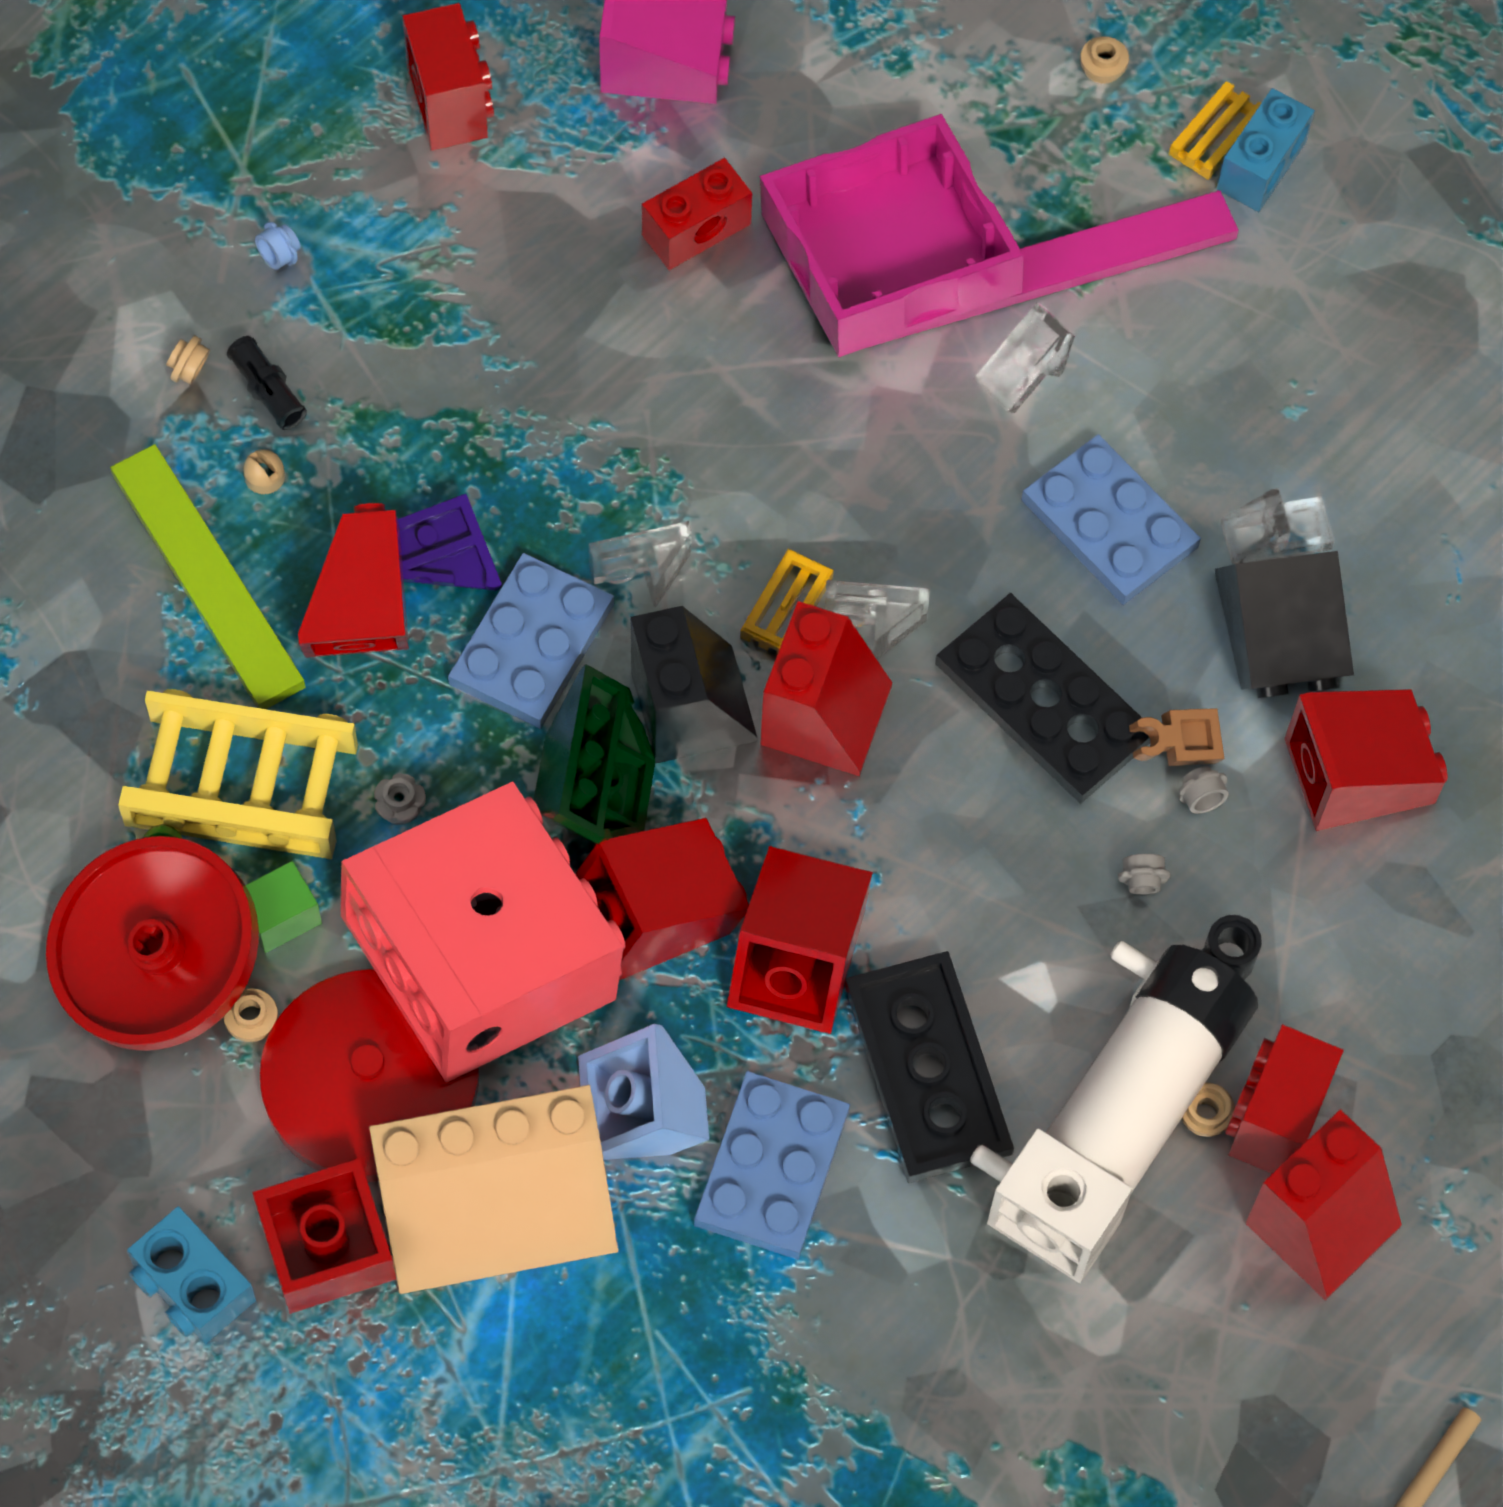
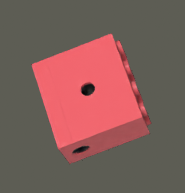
(481, 930)

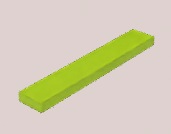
(208, 578)

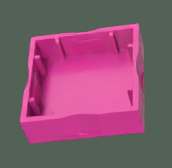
(891, 235)

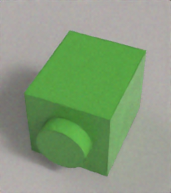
(283, 906)

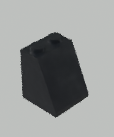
(1287, 622)
(687, 685)

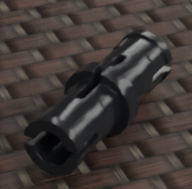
(266, 382)

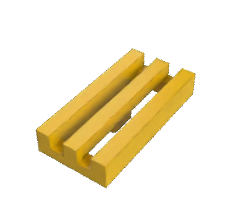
(1237, 104)
(768, 638)

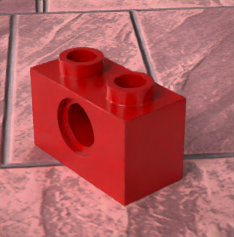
(696, 213)

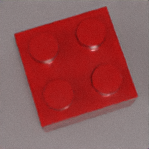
(448, 75)
(1281, 1098)
(324, 1235)

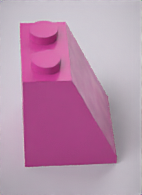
(665, 48)

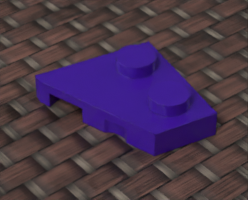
(446, 547)

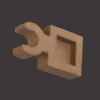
(1185, 735)

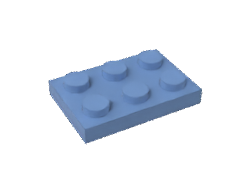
(1110, 519)
(531, 640)
(772, 1165)

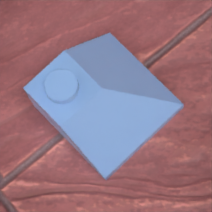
(644, 1096)

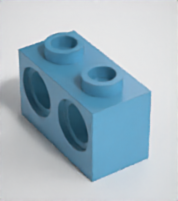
(1265, 150)
(200, 1269)

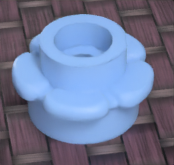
(277, 245)

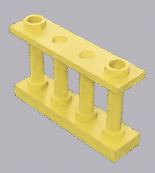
(255, 821)

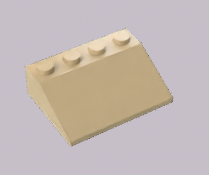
(494, 1189)

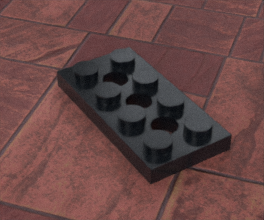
(1038, 729)
(948, 1035)

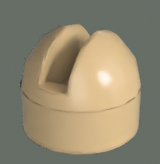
(257, 478)

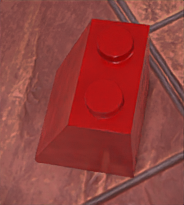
(359, 590)
(824, 692)
(1363, 755)
(665, 891)
(798, 939)
(1328, 1205)

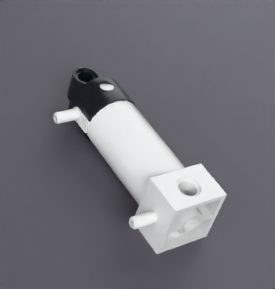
(1077, 1176)

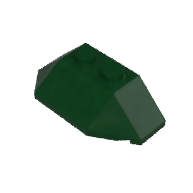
(596, 761)

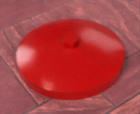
(152, 943)
(346, 1064)

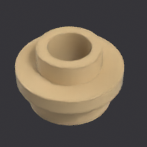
(1104, 70)
(187, 360)
(254, 1029)
(1222, 1103)

